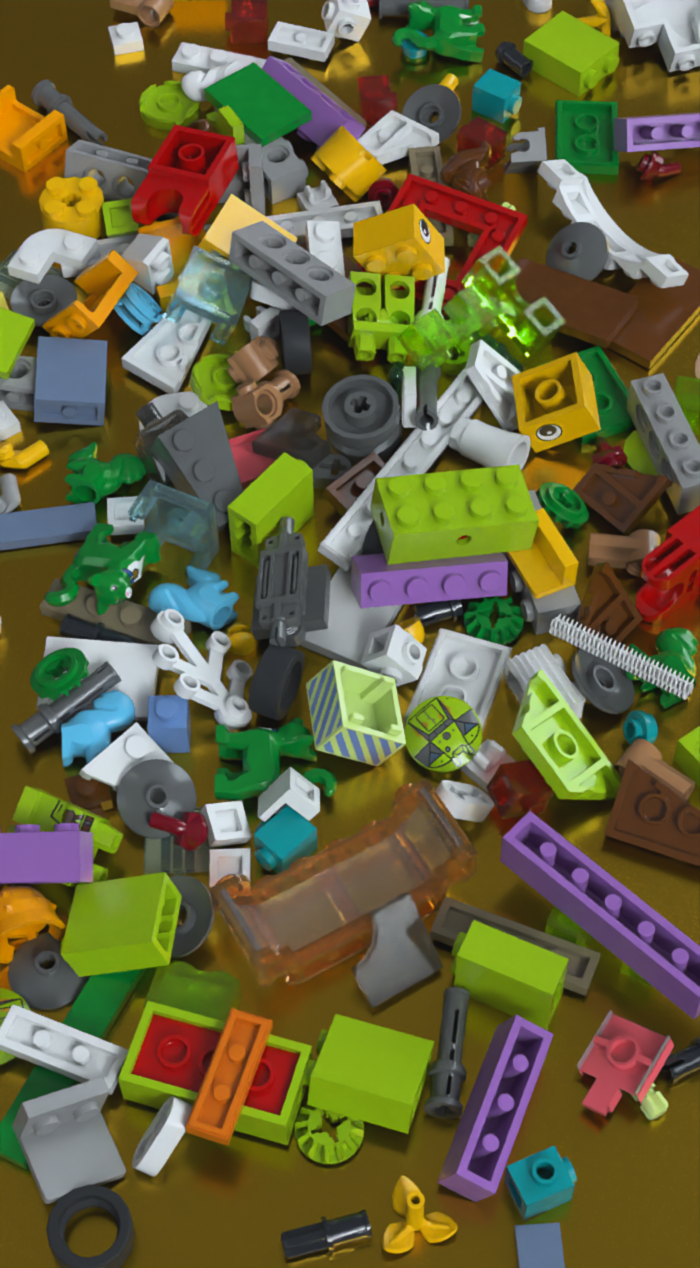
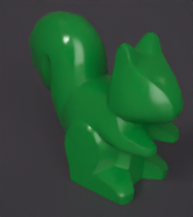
(97, 478)
(675, 650)

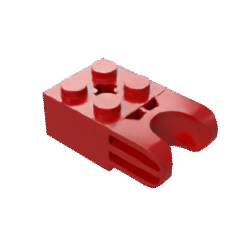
(186, 178)
(671, 571)

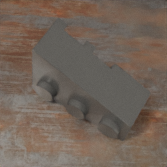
(201, 460)

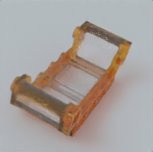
(323, 903)

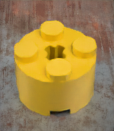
(348, 164)
(73, 206)

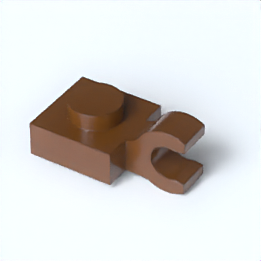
(89, 794)

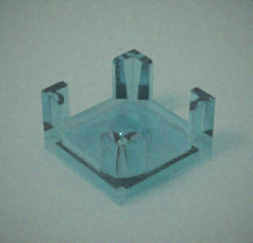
(212, 290)
(179, 520)

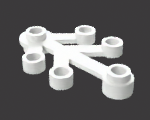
(229, 705)

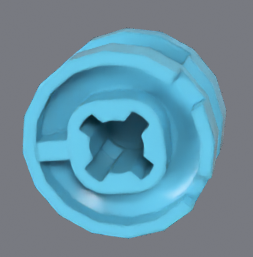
(138, 309)

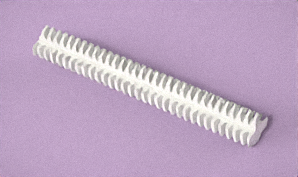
(621, 657)

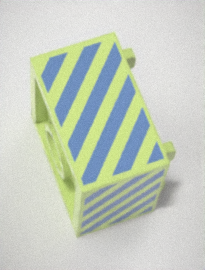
(355, 713)

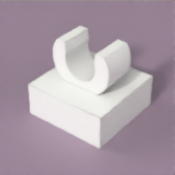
(316, 198)
(264, 324)
(486, 763)

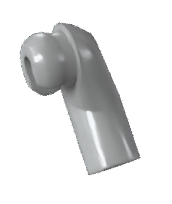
(10, 493)

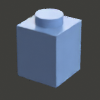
(169, 723)

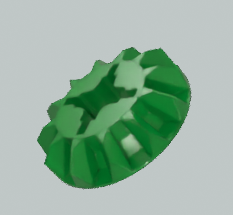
(562, 504)
(508, 624)
(53, 666)

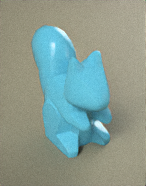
(201, 602)
(91, 729)

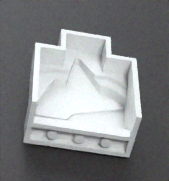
(665, 22)

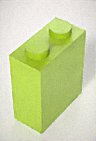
(571, 53)
(277, 493)
(121, 925)
(509, 973)
(368, 1072)

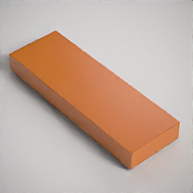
(229, 1076)

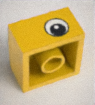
(399, 244)
(556, 402)

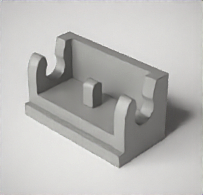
(527, 154)

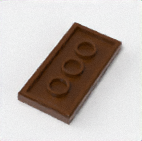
(590, 309)
(659, 318)

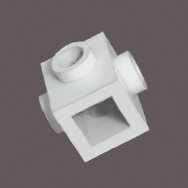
(346, 18)
(394, 654)

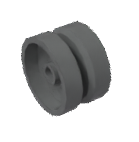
(362, 418)

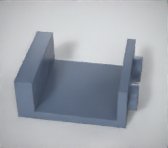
(70, 381)

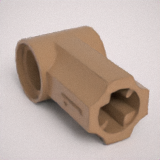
(148, 11)
(622, 550)
(650, 760)

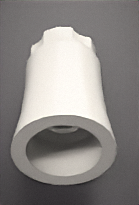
(489, 444)

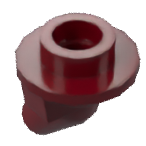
(652, 166)
(383, 190)
(609, 455)
(189, 830)

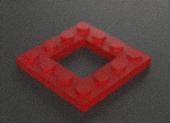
(489, 220)

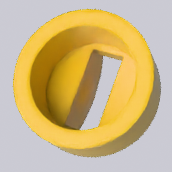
(414, 627)
(241, 638)

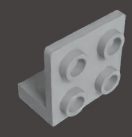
(249, 179)
(68, 1140)

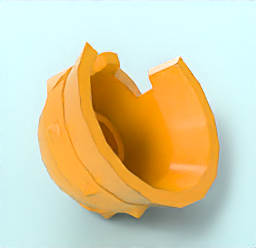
(24, 914)

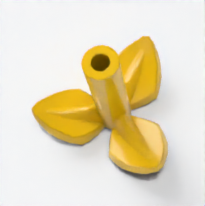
(601, 19)
(409, 1203)

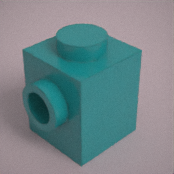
(496, 96)
(284, 840)
(540, 1182)

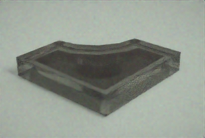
(295, 435)
(398, 951)

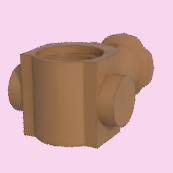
(254, 360)
(263, 402)

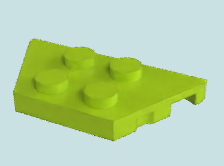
(562, 745)

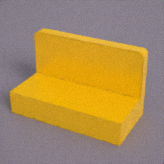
(549, 562)

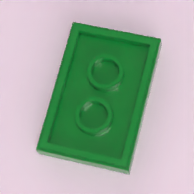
(259, 103)
(586, 135)
(609, 393)

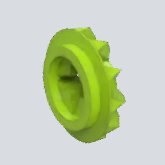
(321, 1146)

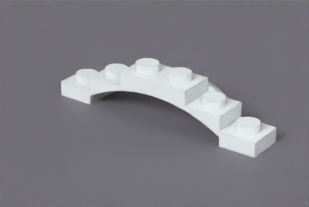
(580, 204)

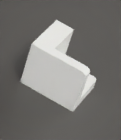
(290, 790)

